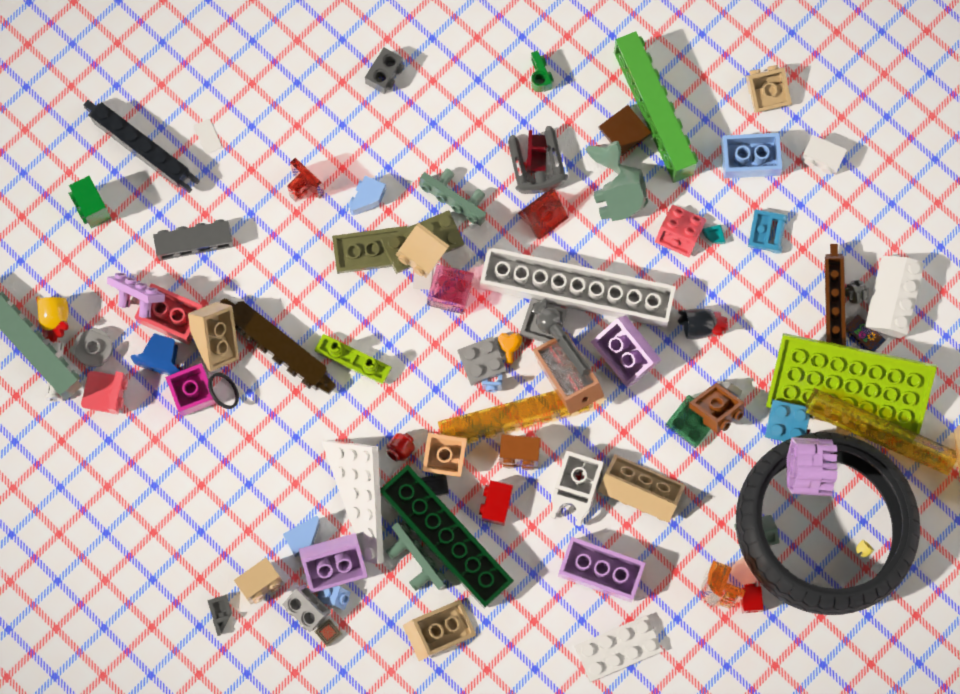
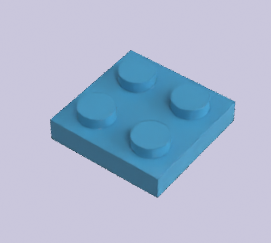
(786, 420)

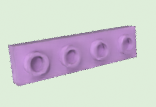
(131, 287)

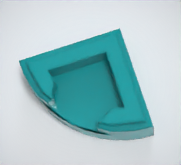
(714, 234)

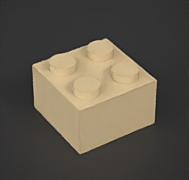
(258, 581)

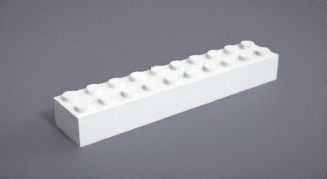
(577, 287)

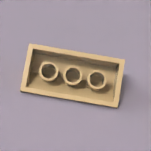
(641, 488)

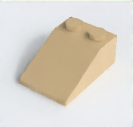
(421, 250)
(215, 334)
(439, 630)

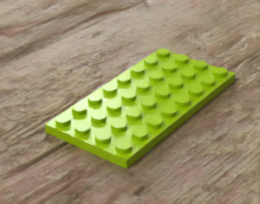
(870, 380)

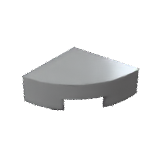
(731, 388)

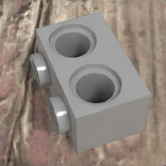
(309, 604)

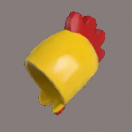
(53, 316)

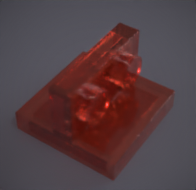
(303, 181)
(544, 214)

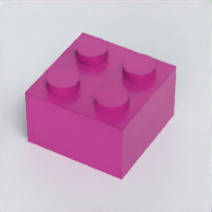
(190, 390)

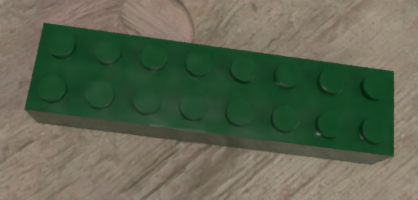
(446, 536)

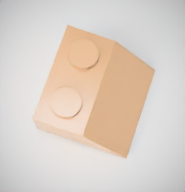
(444, 454)

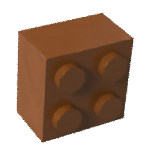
(519, 451)

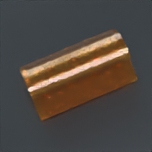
(716, 589)

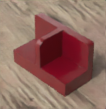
(536, 153)

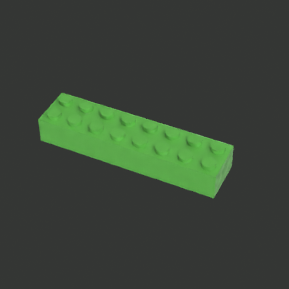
(655, 106)

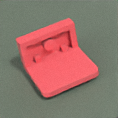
(104, 392)

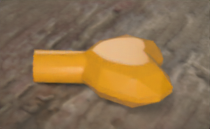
(509, 344)

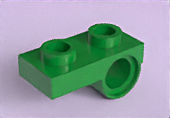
(540, 73)

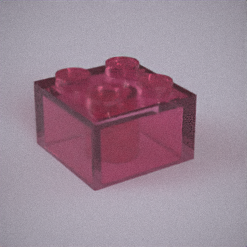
(450, 289)

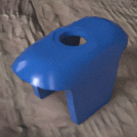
(158, 355)

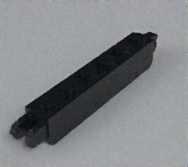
(140, 145)

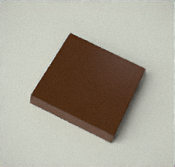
(625, 128)

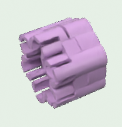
(808, 467)

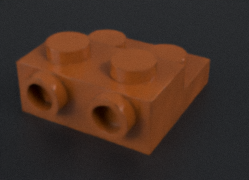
(718, 408)

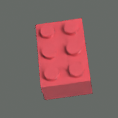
(170, 316)

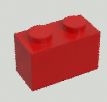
(496, 503)

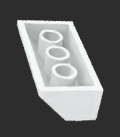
(894, 295)

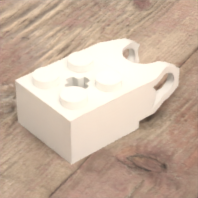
(574, 492)

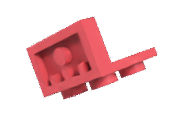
(680, 230)

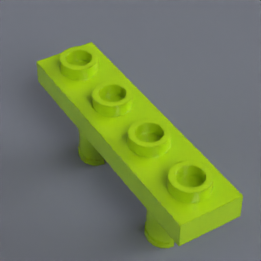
(353, 359)

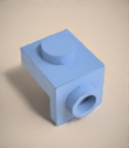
(335, 597)

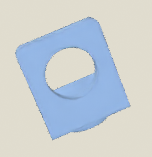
(492, 386)

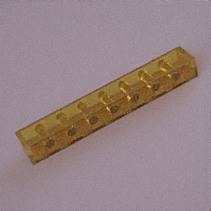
(507, 417)
(881, 431)

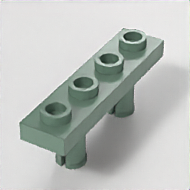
(448, 196)
(407, 543)

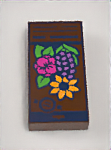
(868, 338)

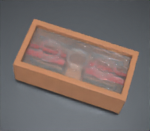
(571, 387)

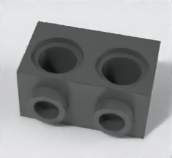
(380, 69)

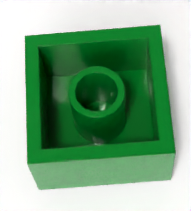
(88, 202)

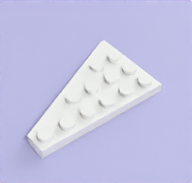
(358, 482)

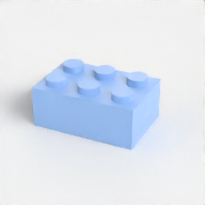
(751, 155)

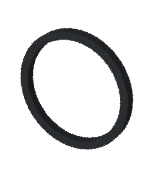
(214, 396)

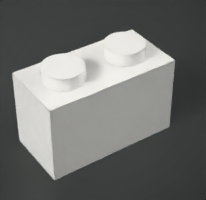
(823, 155)

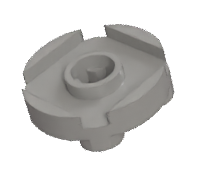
(95, 358)

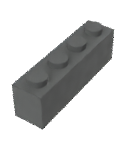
(193, 240)

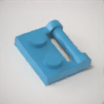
(761, 231)

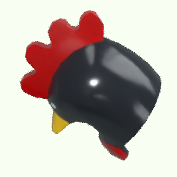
(701, 323)

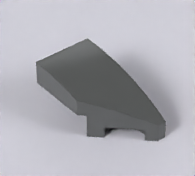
(220, 612)

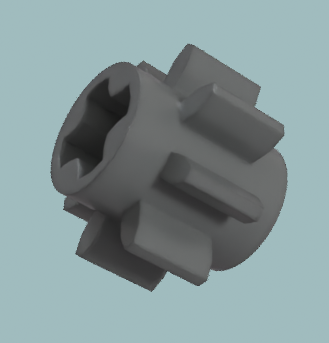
(856, 291)

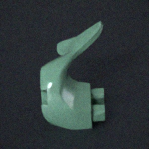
(626, 192)

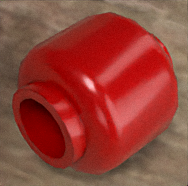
(400, 447)

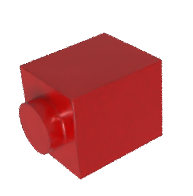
(752, 599)

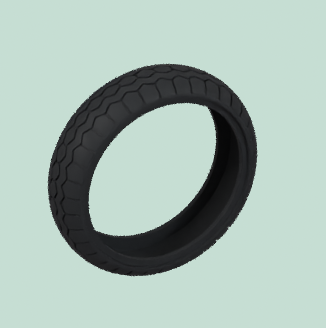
(809, 597)

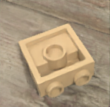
(768, 88)

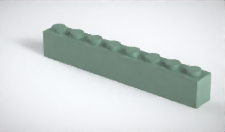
(36, 351)

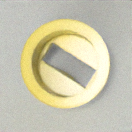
(865, 547)

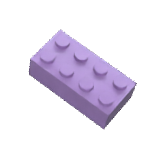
(601, 569)

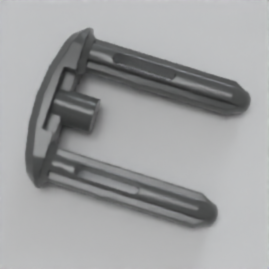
(542, 183)

